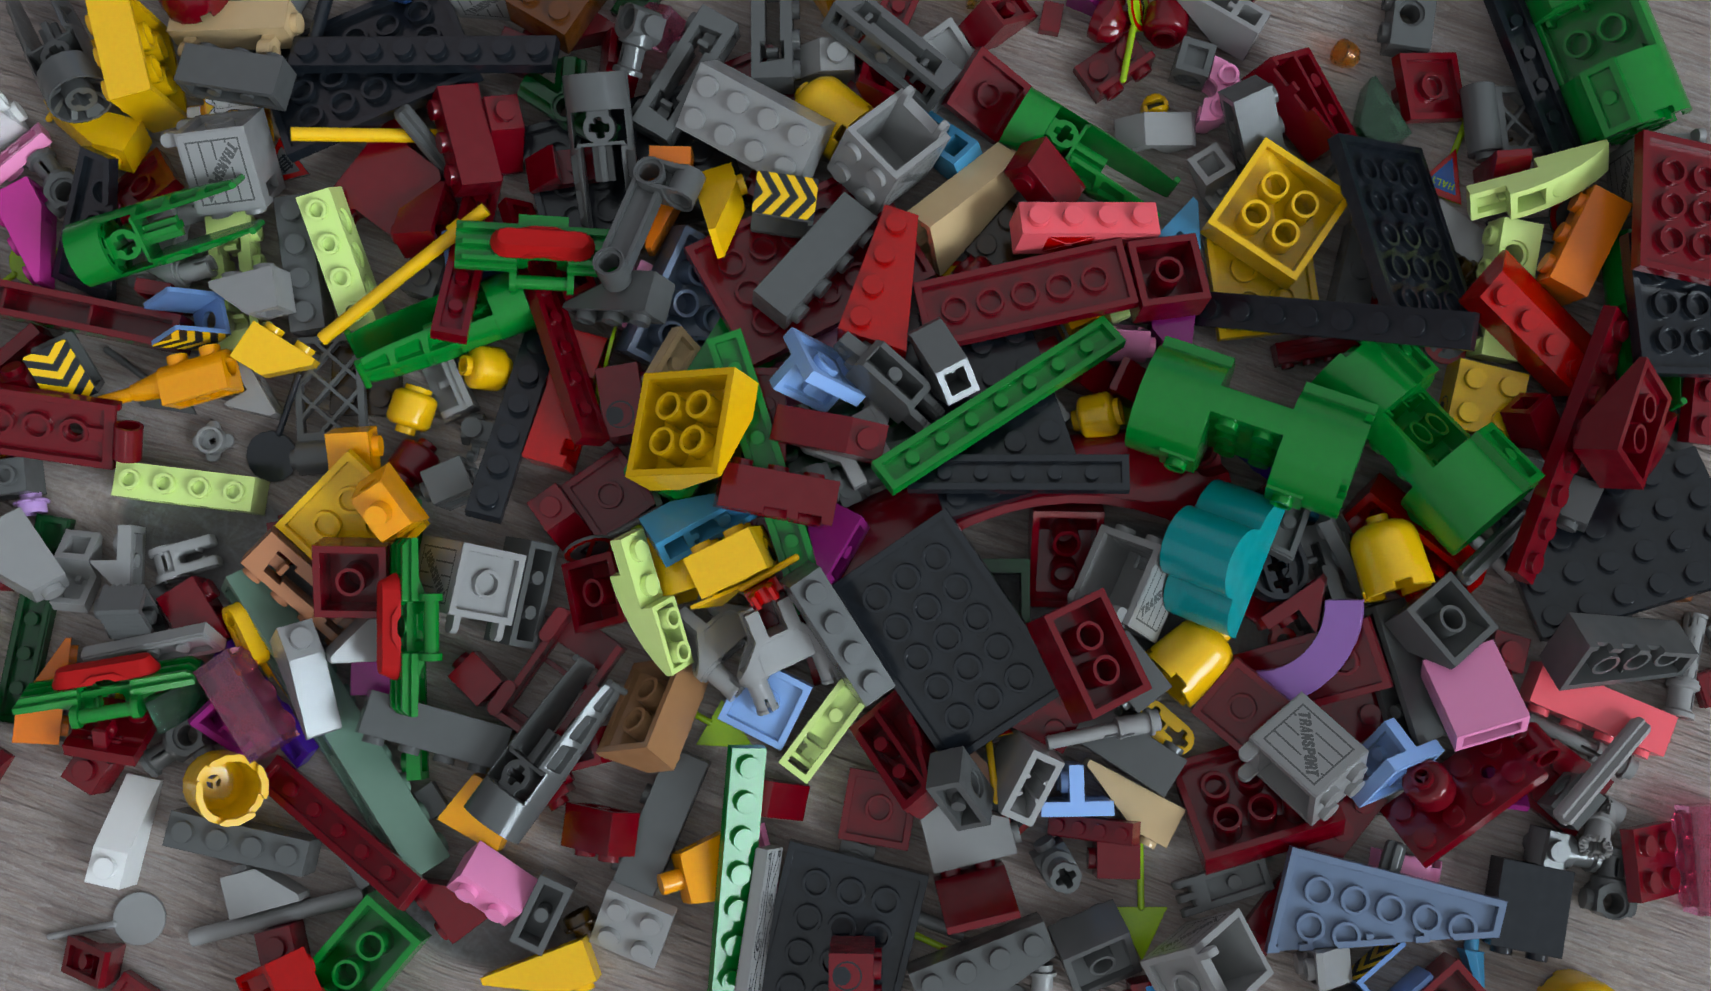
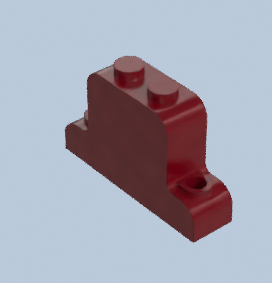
(385, 180)

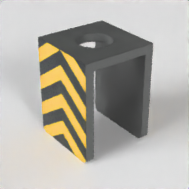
(783, 204)
(64, 366)

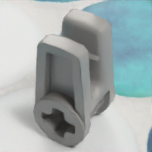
(171, 559)

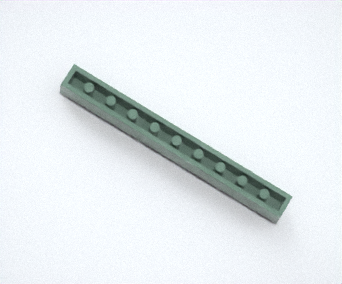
(362, 767)

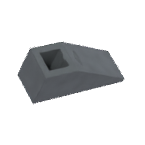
(641, 303)

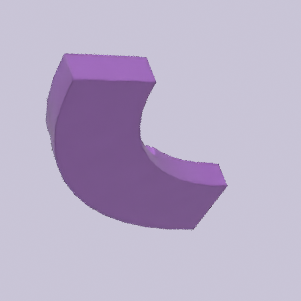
(1326, 654)

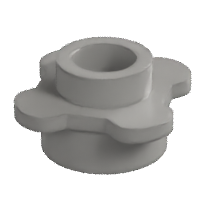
(203, 438)

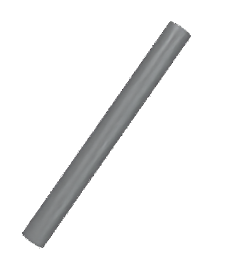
(276, 916)

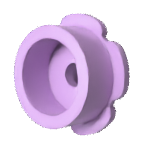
(32, 504)

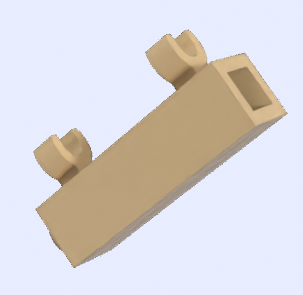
(244, 24)

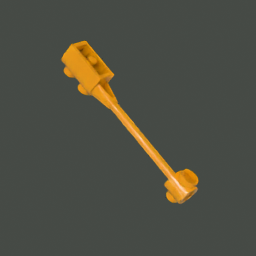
(186, 380)

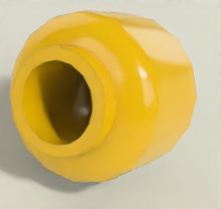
(485, 368)
(412, 409)
(1098, 415)

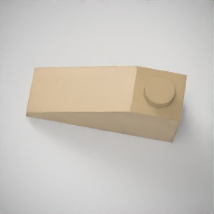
(1135, 803)

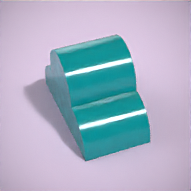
(1217, 555)

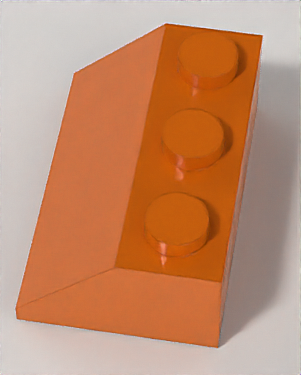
(1582, 244)

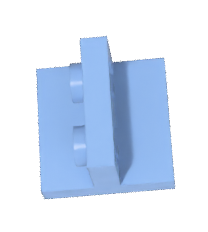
(814, 374)
(777, 725)
(1388, 760)
(1073, 799)

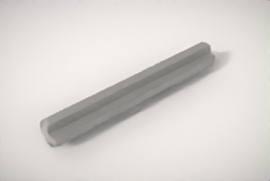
(1601, 771)

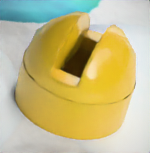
(1152, 99)

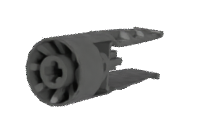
(63, 64)
(598, 95)
(539, 758)

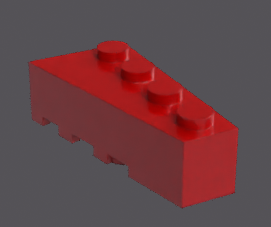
(883, 287)
(549, 437)

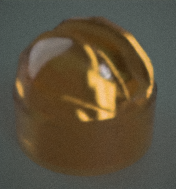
(1345, 54)

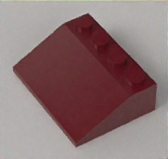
(1238, 820)

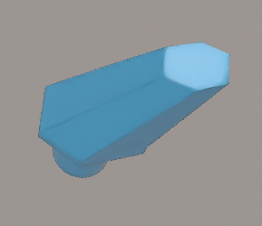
(1473, 959)

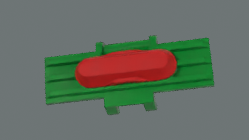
(535, 237)
(398, 651)
(84, 685)

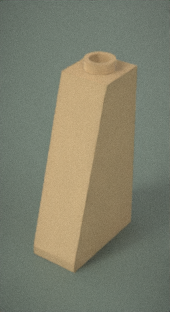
(963, 207)

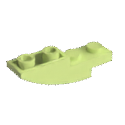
(1536, 189)
(649, 613)

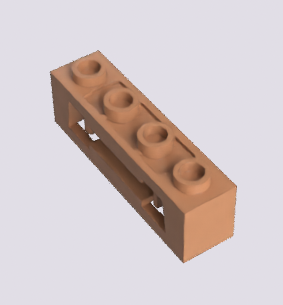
(283, 589)

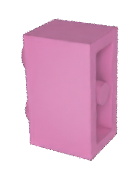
(492, 883)

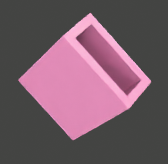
(1476, 698)

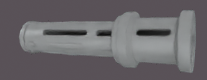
(1683, 688)

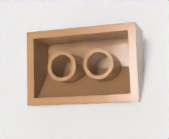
(652, 718)

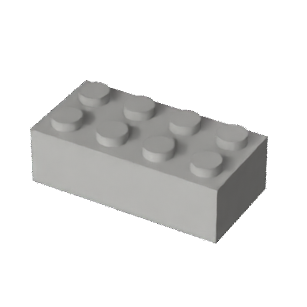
(753, 122)

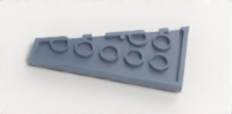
(1355, 904)

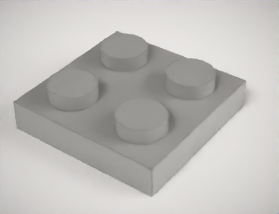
(633, 924)

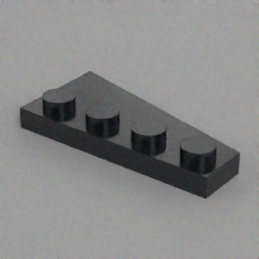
(91, 194)

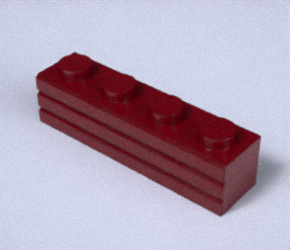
(1308, 351)
(1096, 829)

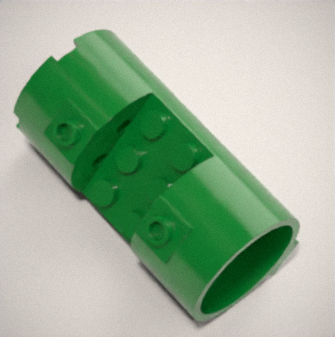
(1610, 66)
(1189, 406)
(1456, 478)

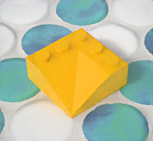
(136, 62)
(1276, 214)
(689, 426)

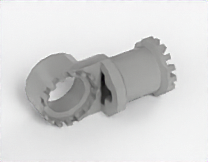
(1600, 827)

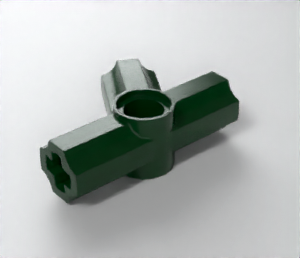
(550, 97)

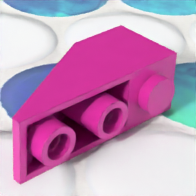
(30, 229)

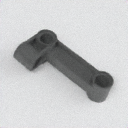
(673, 186)

